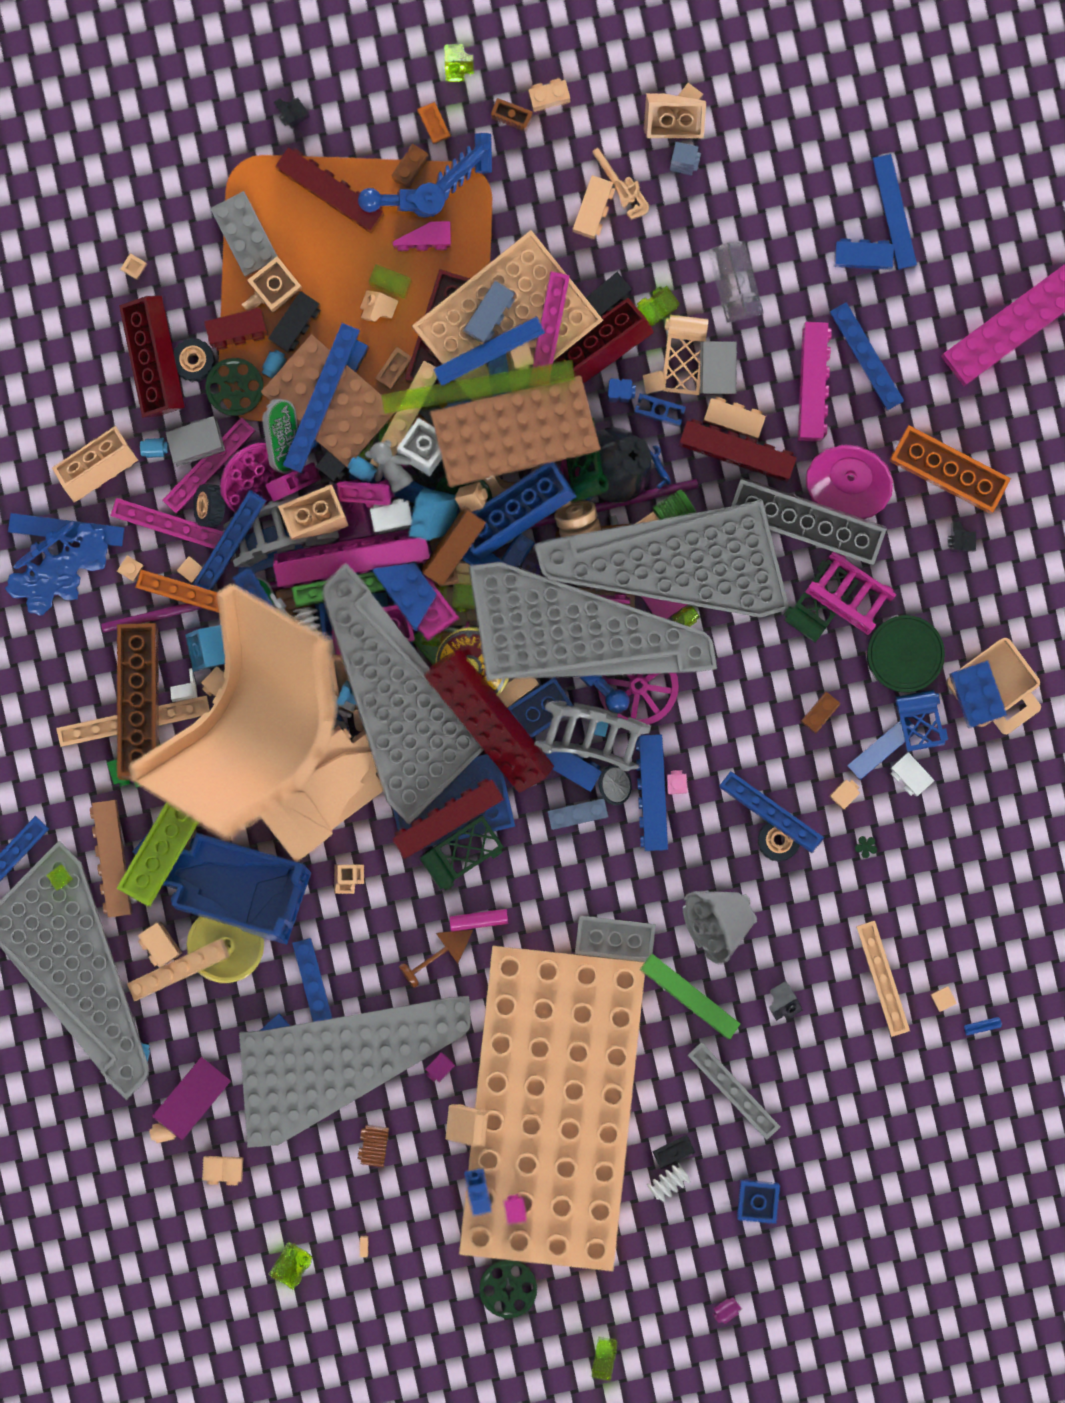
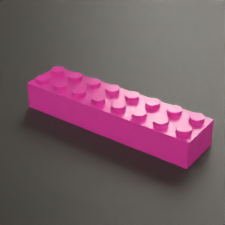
(1008, 328)
(359, 554)

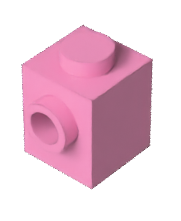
(676, 783)

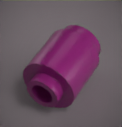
(726, 1310)

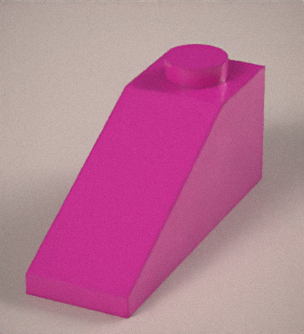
(293, 482)

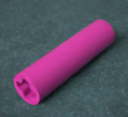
(478, 920)

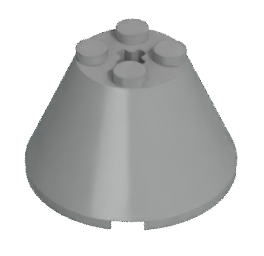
(718, 922)

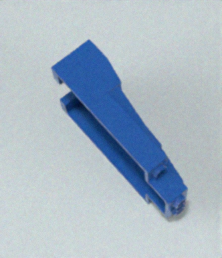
(239, 887)

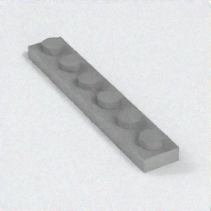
(734, 1090)

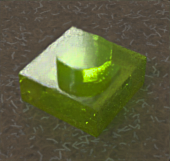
(59, 877)

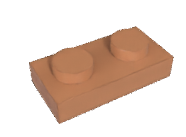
(393, 368)

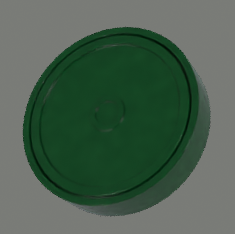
(905, 654)

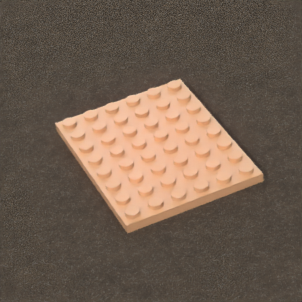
(526, 272)

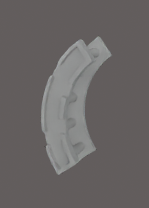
(283, 542)
(595, 715)

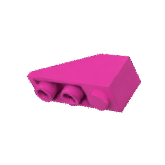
(428, 236)

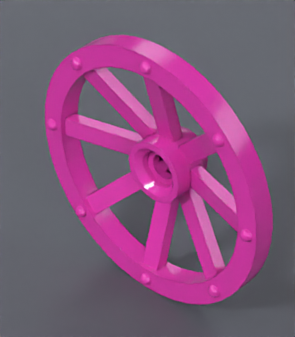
(637, 692)

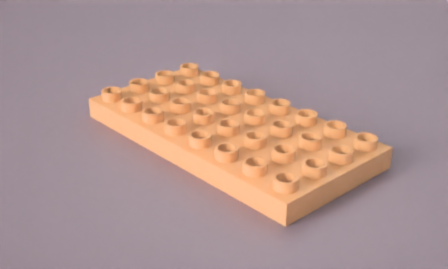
(556, 1105)

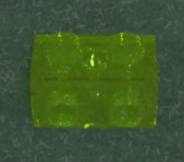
(291, 1265)

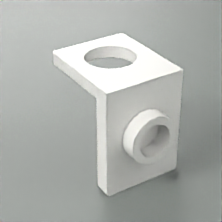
(184, 691)

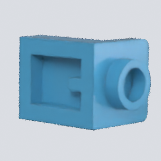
(346, 694)

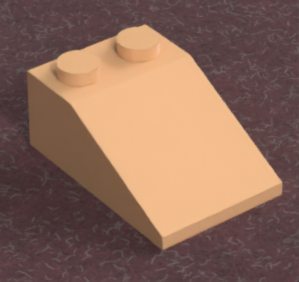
(674, 116)
(313, 514)

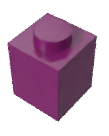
(439, 1067)

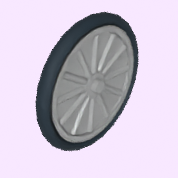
(615, 785)

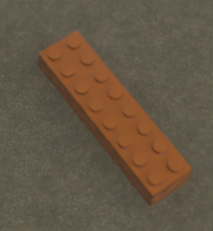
(136, 694)

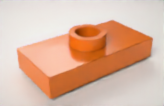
(433, 123)

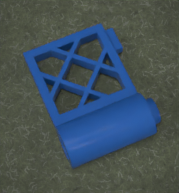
(920, 705)

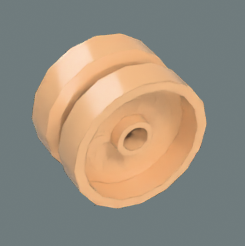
(577, 518)

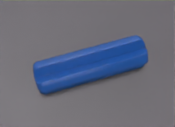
(982, 1026)

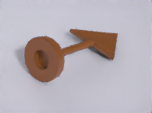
(454, 943)

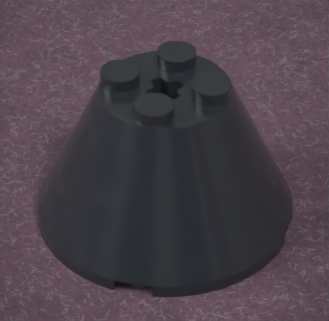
(624, 463)

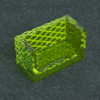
(604, 1358)

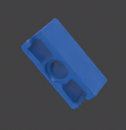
(658, 402)

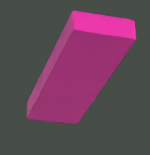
(363, 493)

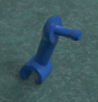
(659, 467)

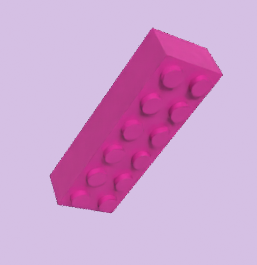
(813, 381)

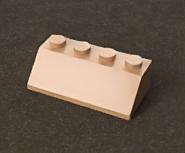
(94, 464)

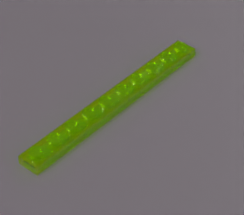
(478, 387)

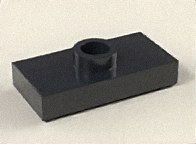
(673, 1152)

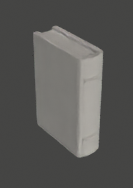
(718, 367)
(195, 441)

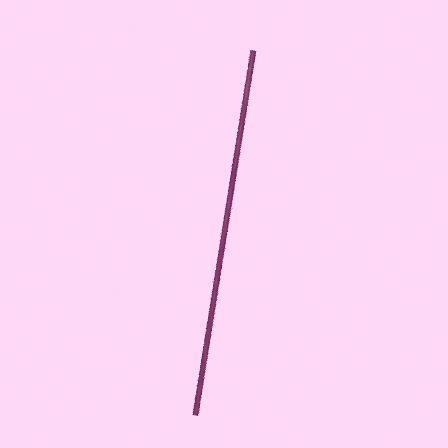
(600, 506)

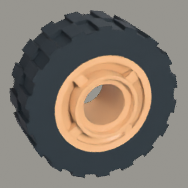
(191, 348)
(208, 505)
(773, 851)

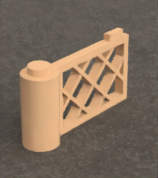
(684, 329)

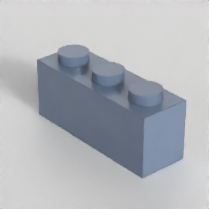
(685, 158)
(489, 312)
(577, 814)

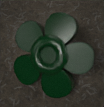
(866, 846)

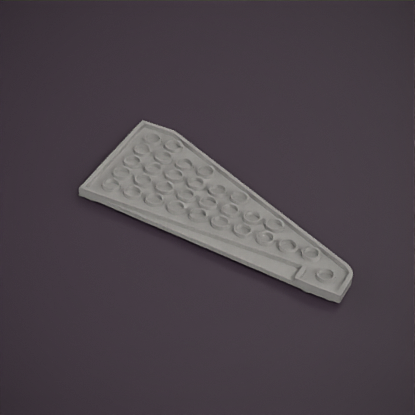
(696, 559)
(555, 630)
(407, 724)
(68, 961)
(318, 1067)

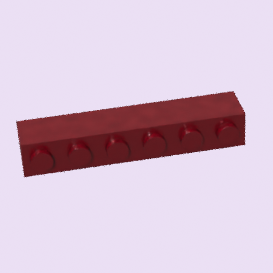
(327, 188)

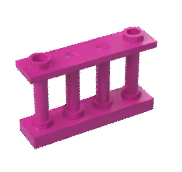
(849, 611)

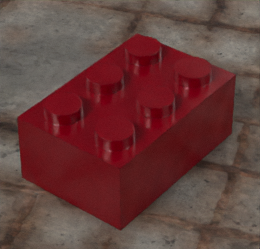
(236, 329)

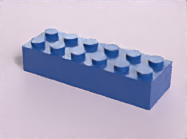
(521, 508)

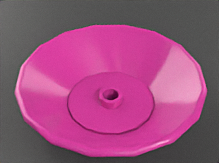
(857, 495)

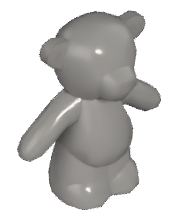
(390, 466)

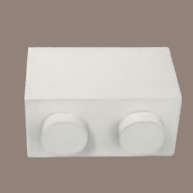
(911, 774)

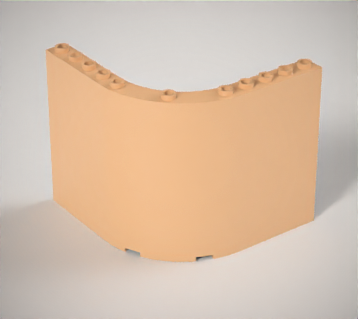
(263, 726)

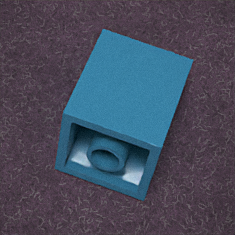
(433, 514)
(206, 648)

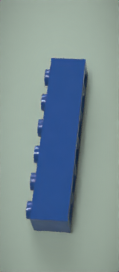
(653, 793)

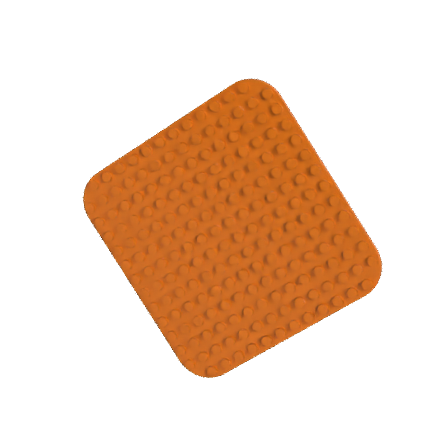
(337, 256)

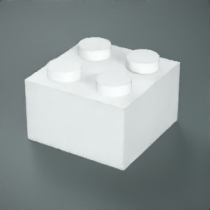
(421, 447)
(391, 517)

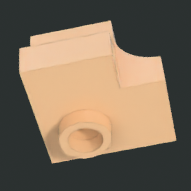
(377, 305)
(346, 877)

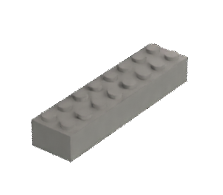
(814, 522)

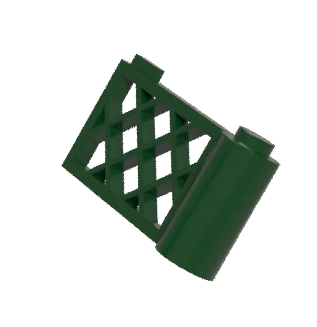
(587, 484)
(805, 620)
(438, 864)

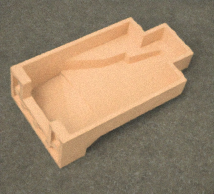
(332, 793)

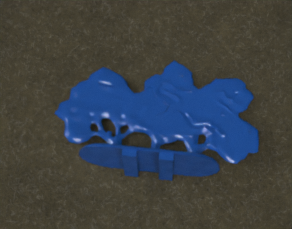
(57, 572)

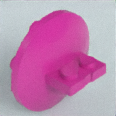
(247, 472)

